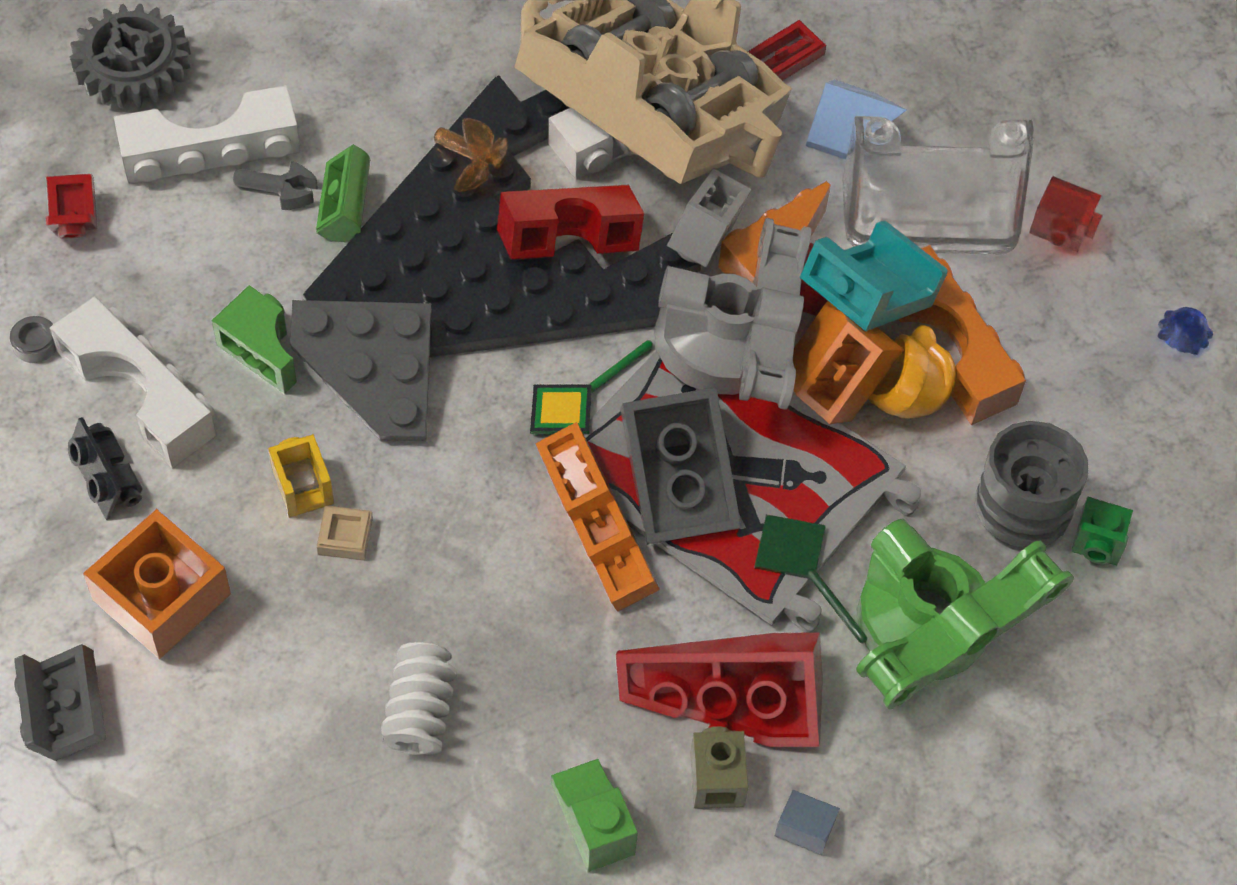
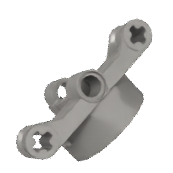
(735, 330)

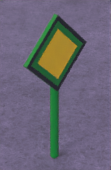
(564, 404)

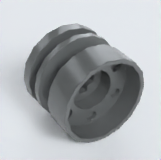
(1031, 483)

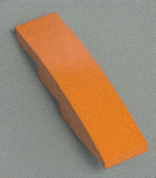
(597, 517)

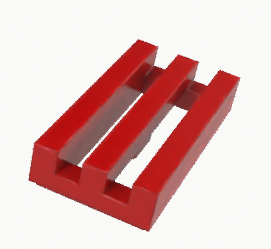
(792, 58)

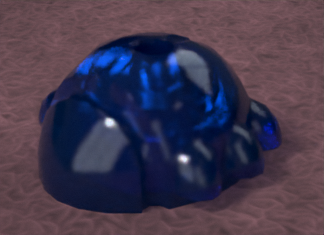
(1185, 330)

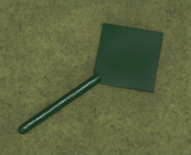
(794, 550)

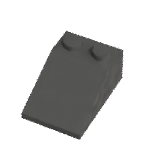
(680, 465)

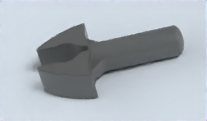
(282, 184)

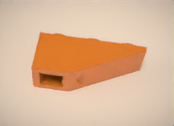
(740, 246)

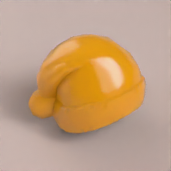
(918, 379)

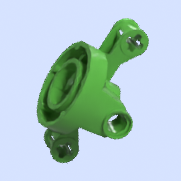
(914, 642)

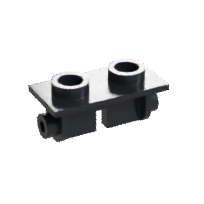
(94, 452)

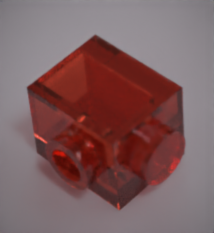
(1066, 214)

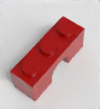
(600, 214)

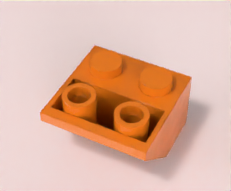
(840, 364)

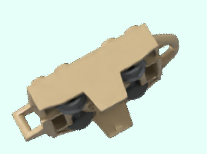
(659, 80)

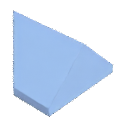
(836, 115)

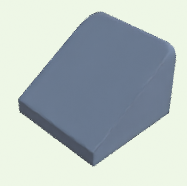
(806, 822)

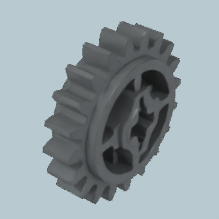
(130, 55)

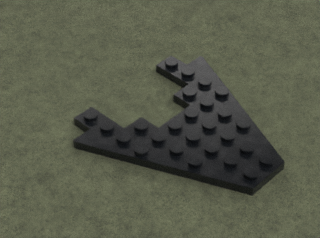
(447, 251)

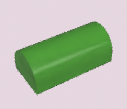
(343, 195)

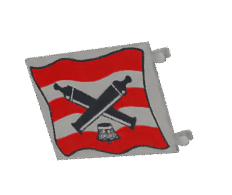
(780, 467)

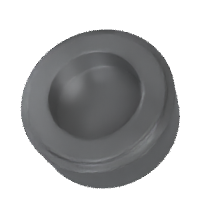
(32, 339)

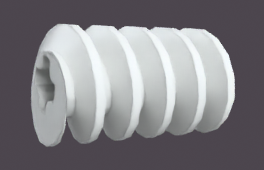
(418, 699)

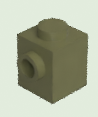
(718, 768)

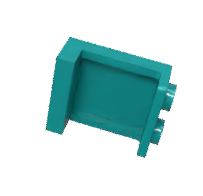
(875, 279)

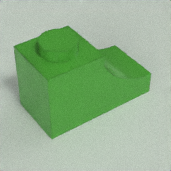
(252, 334)
(595, 815)

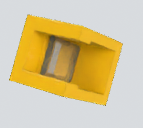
(301, 475)

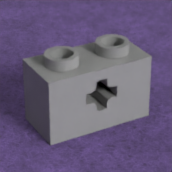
(708, 218)

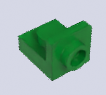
(1102, 531)

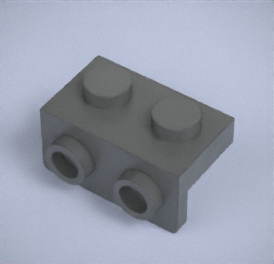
(59, 702)

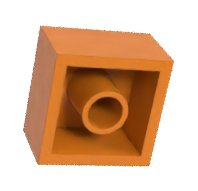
(157, 583)

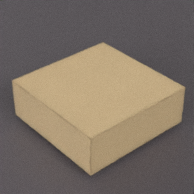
(344, 532)

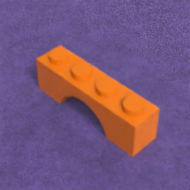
(985, 375)

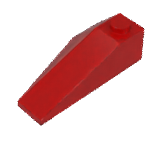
(742, 683)

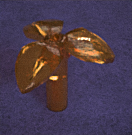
(475, 146)

